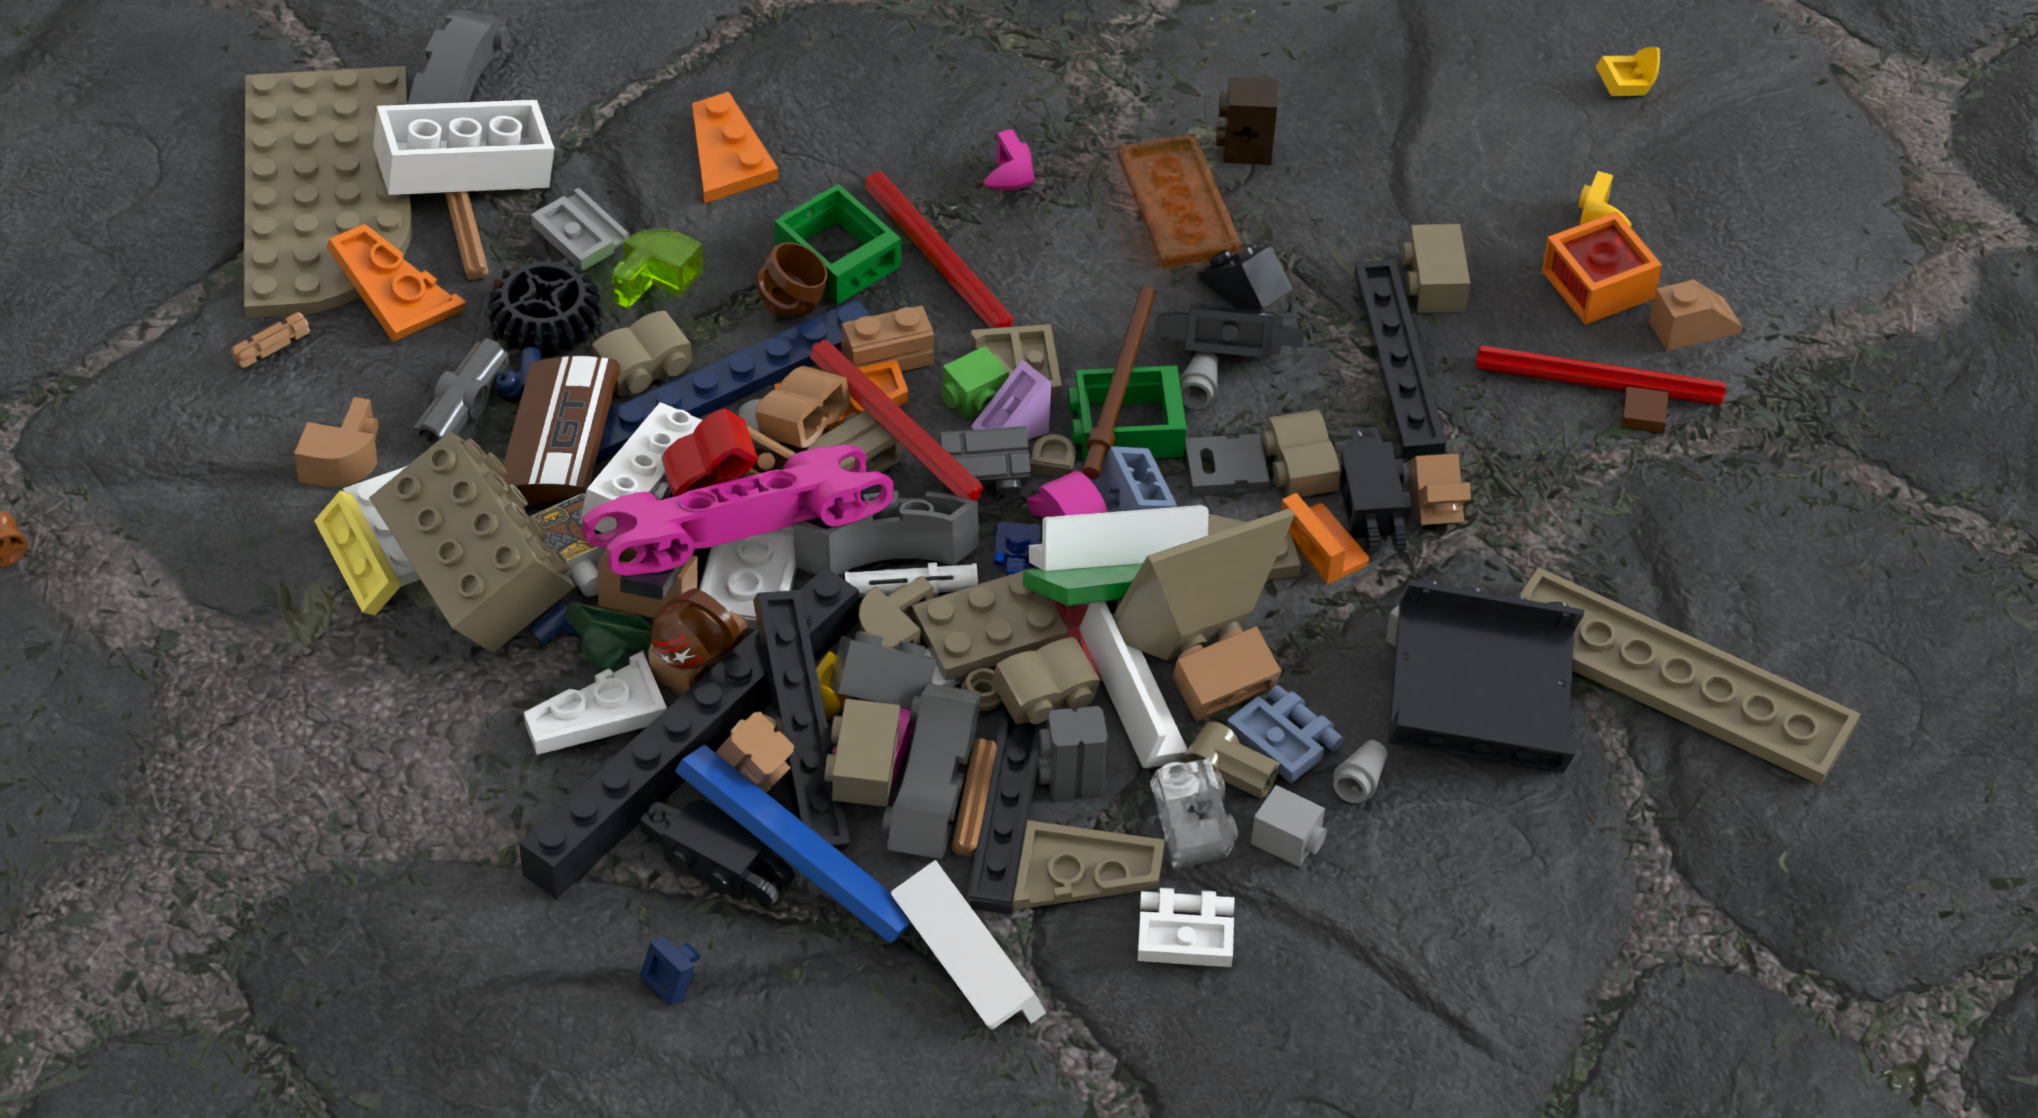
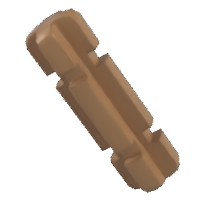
(270, 340)

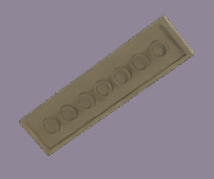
(1700, 683)

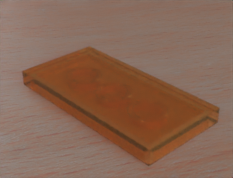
(1178, 199)

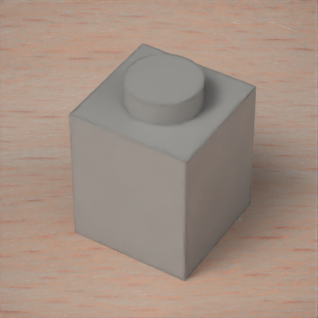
(1288, 826)

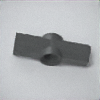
(462, 393)

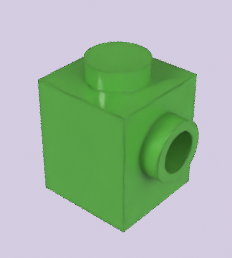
(972, 382)

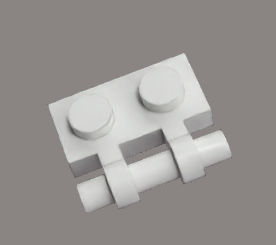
(1183, 937)

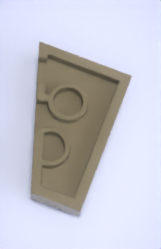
(1083, 864)

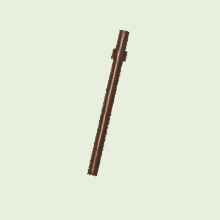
(1102, 436)

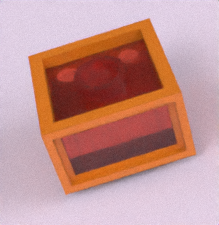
(1601, 267)

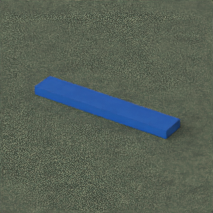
(794, 842)

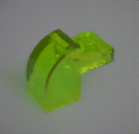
(659, 259)

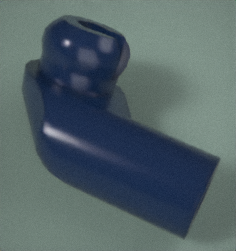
(514, 383)
(552, 624)

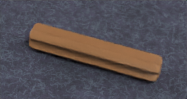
(467, 235)
(974, 797)

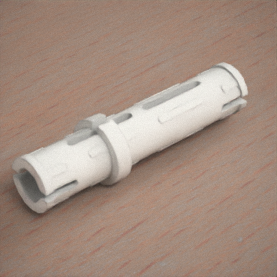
(963, 577)

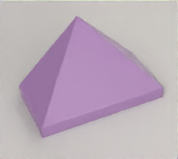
(1020, 402)

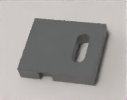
(1236, 465)

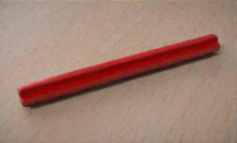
(938, 251)
(1599, 374)
(897, 422)

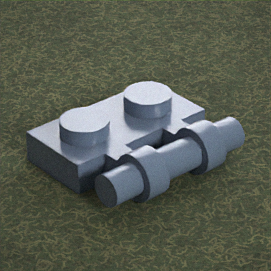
(1272, 733)

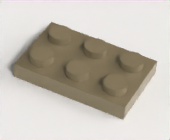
(986, 624)

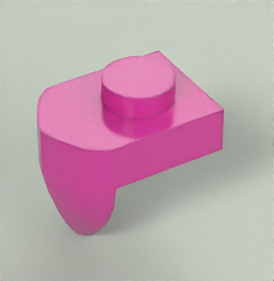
(1014, 164)

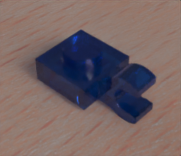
(1013, 545)

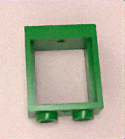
(858, 269)
(1144, 386)

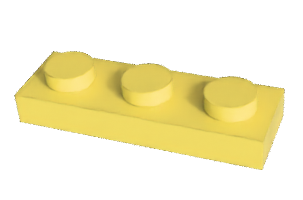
(357, 553)

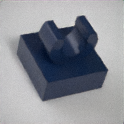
(669, 969)

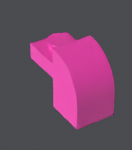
(1067, 496)

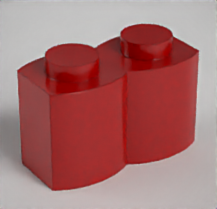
(711, 455)

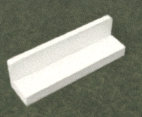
(1115, 536)
(1132, 690)
(965, 947)

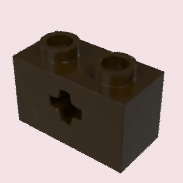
(1249, 120)

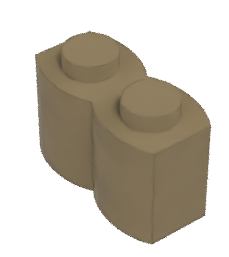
(645, 351)
(1301, 454)
(1046, 681)

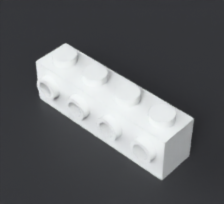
(639, 462)

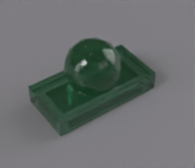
(607, 632)

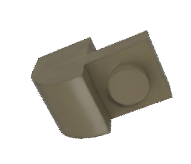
(891, 614)

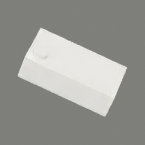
(463, 147)

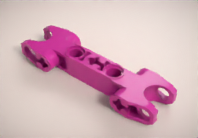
(671, 528)

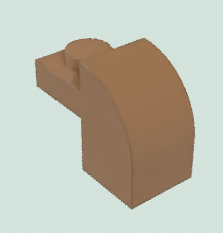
(339, 455)
(1438, 489)

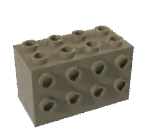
(473, 541)

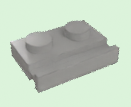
(579, 229)

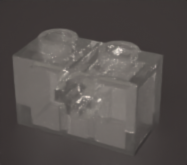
(1187, 837)

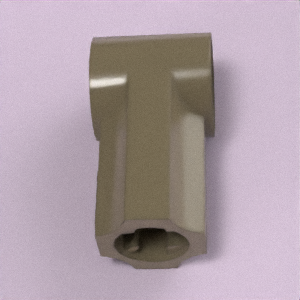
(1236, 762)

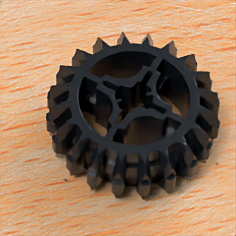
(544, 306)

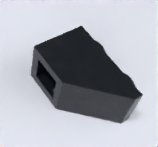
(1247, 277)

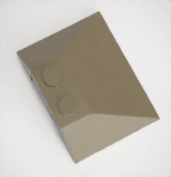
(1200, 587)

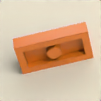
(1323, 540)

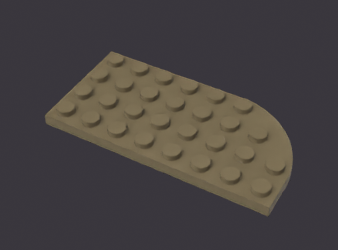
(312, 179)

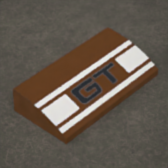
(559, 427)

